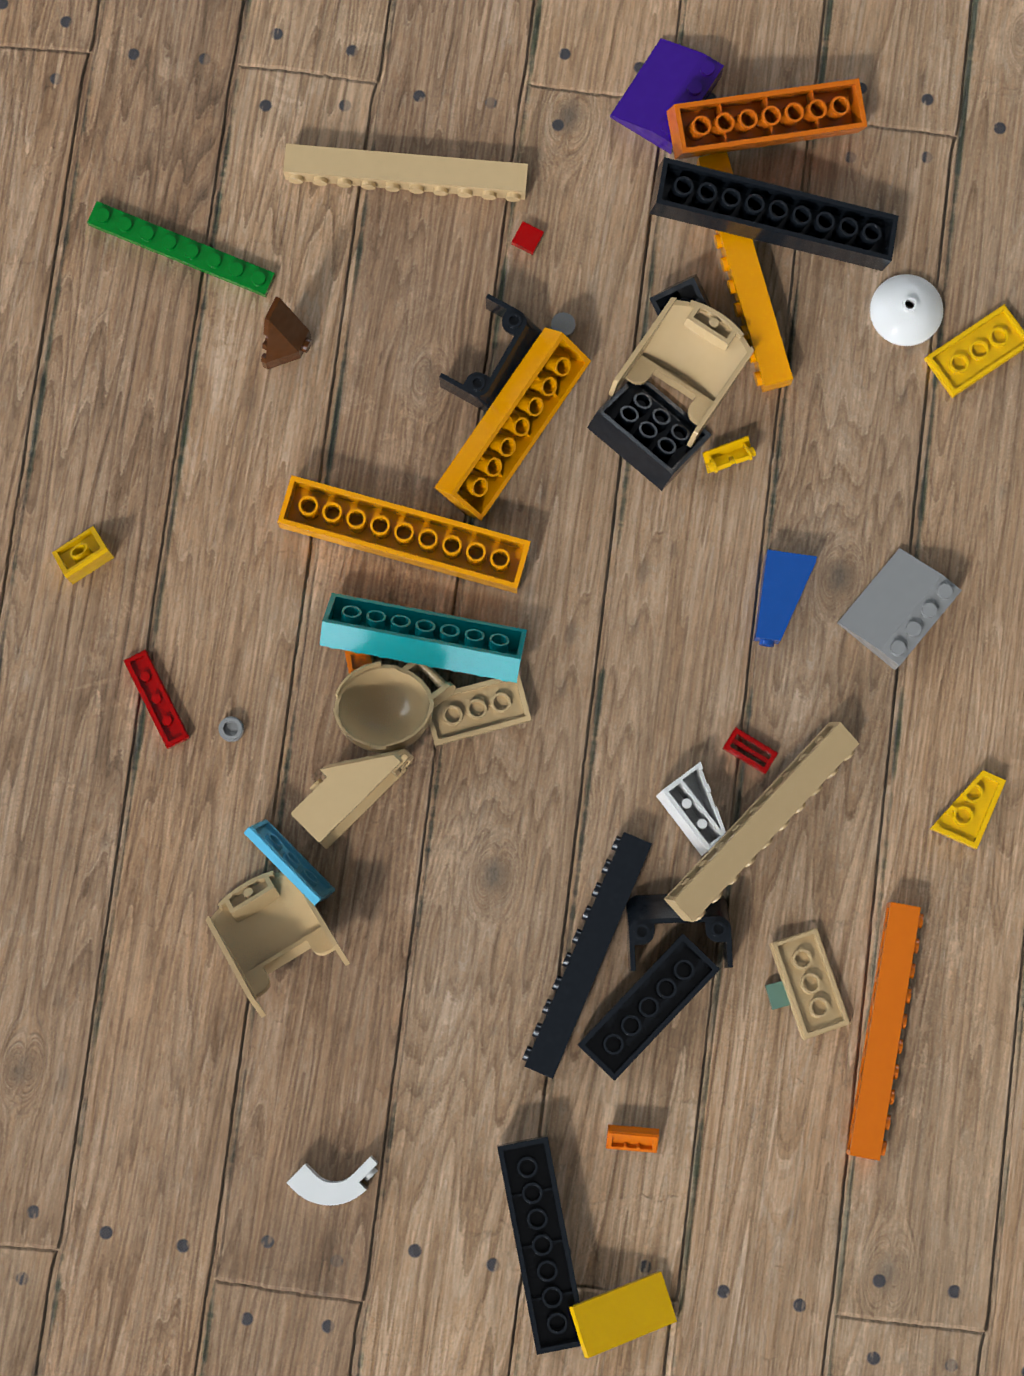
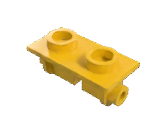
(728, 454)

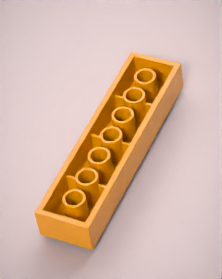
(513, 423)

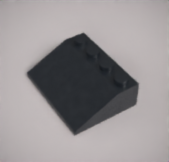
(647, 432)

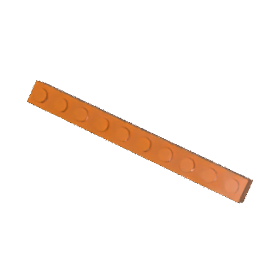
(883, 1031)

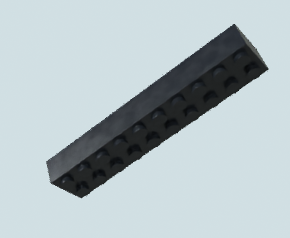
(773, 214)

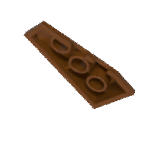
(285, 336)

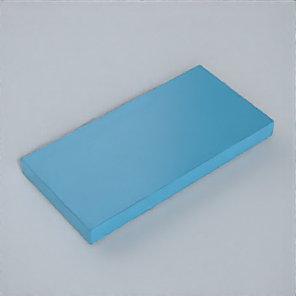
(289, 861)

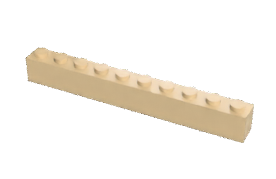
(405, 172)
(761, 822)

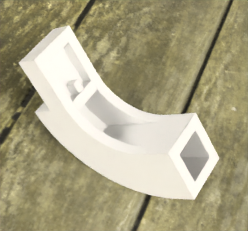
(326, 1192)

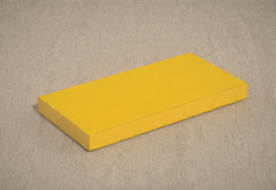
(977, 351)
(622, 1314)

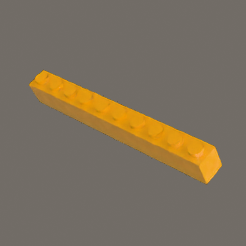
(751, 298)

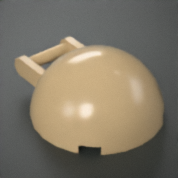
(387, 705)

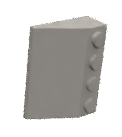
(899, 607)

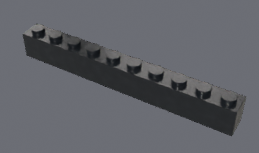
(587, 955)

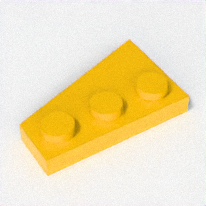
(971, 811)

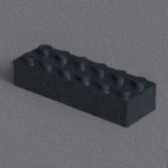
(648, 1007)

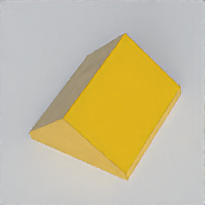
(82, 555)

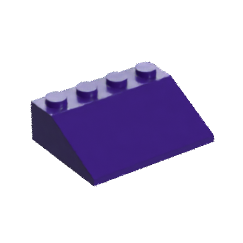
(667, 78)

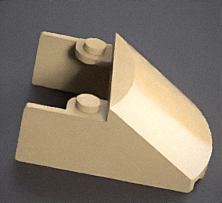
(693, 353)
(348, 793)
(265, 928)

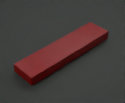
(156, 699)

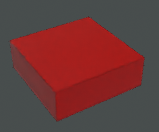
(527, 238)

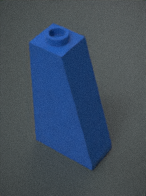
(780, 590)

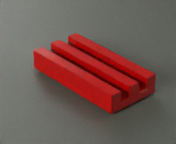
(745, 759)

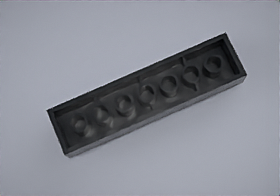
(540, 1242)

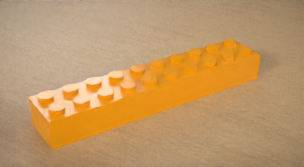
(404, 534)

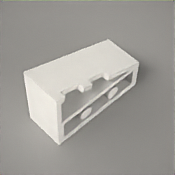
(693, 809)

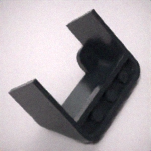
(481, 389)
(647, 910)

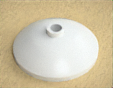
(899, 323)

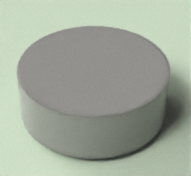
(564, 323)
(231, 729)

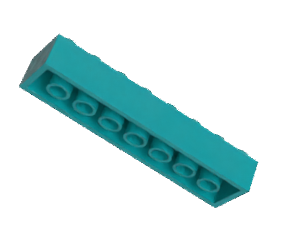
(423, 637)

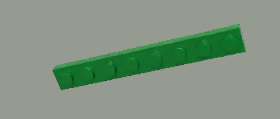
(181, 249)

